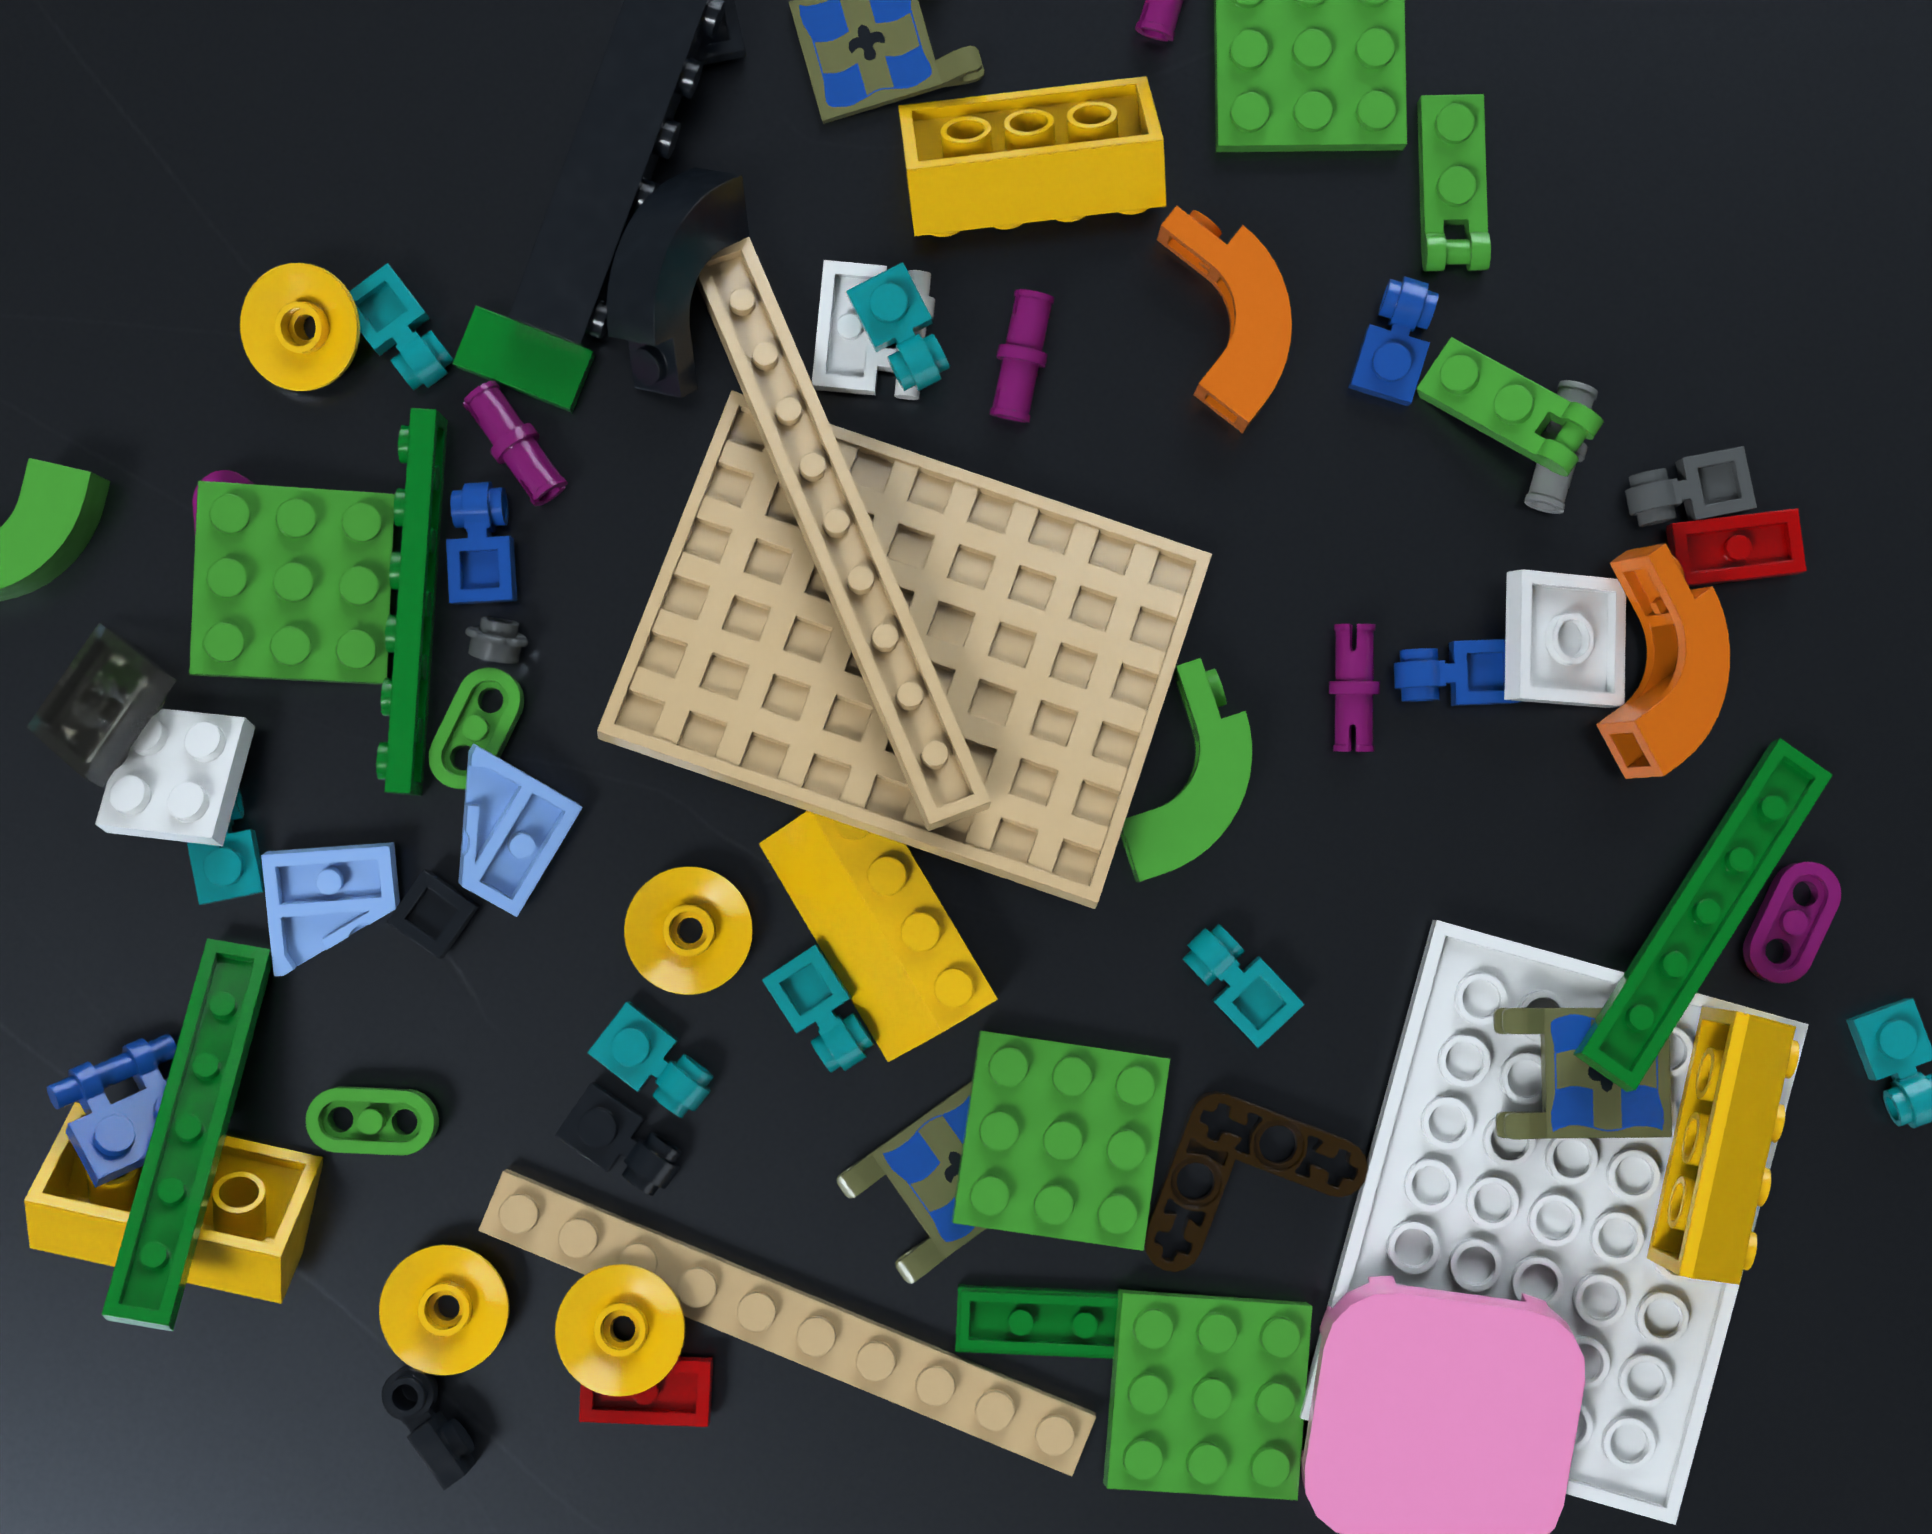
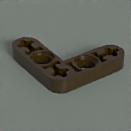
(1220, 1156)

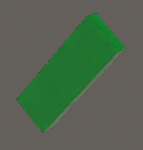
(1036, 1321)

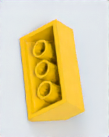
(1033, 156)
(879, 929)
(1723, 1145)
(249, 1229)

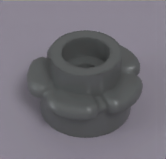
(496, 640)

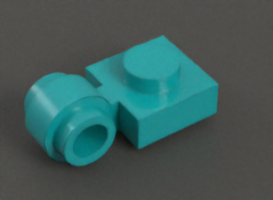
(892, 314)
(389, 317)
(228, 869)
(809, 993)
(1254, 997)
(1893, 1044)
(637, 1049)

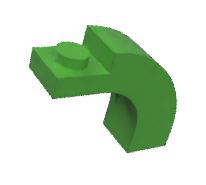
(49, 525)
(1213, 793)

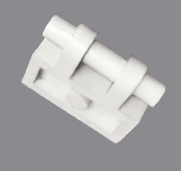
(842, 349)

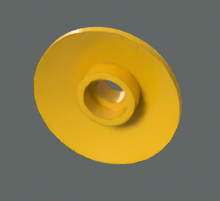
(275, 332)
(655, 938)
(419, 1330)
(587, 1335)

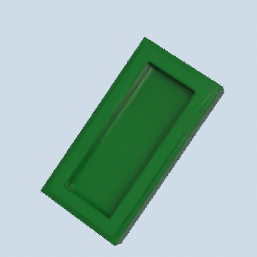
(524, 359)

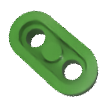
(470, 723)
(374, 1120)

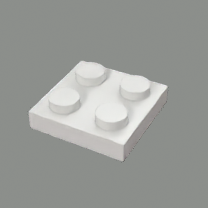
(1565, 639)
(179, 778)

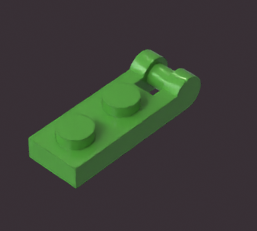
(1453, 180)
(1508, 406)

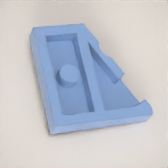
(509, 830)
(325, 897)

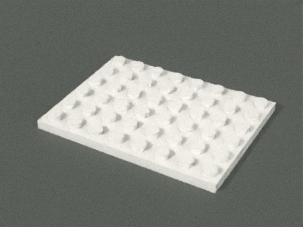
(1542, 1216)

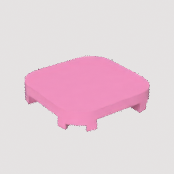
(1441, 1413)

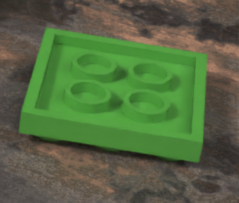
(1310, 75)
(291, 583)
(1061, 1140)
(1207, 1395)

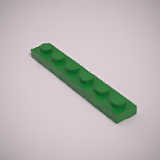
(415, 577)
(1702, 915)
(188, 1136)

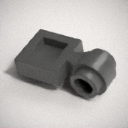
(1708, 484)

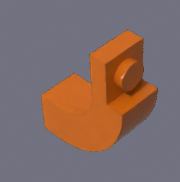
(1256, 308)
(1683, 669)

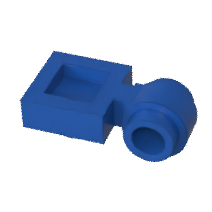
(1391, 359)
(481, 565)
(1473, 673)

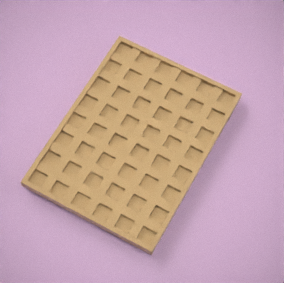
(1033, 612)

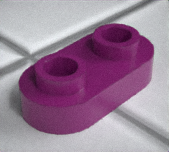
(1795, 926)

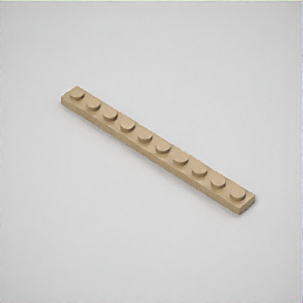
(841, 539)
(796, 1324)

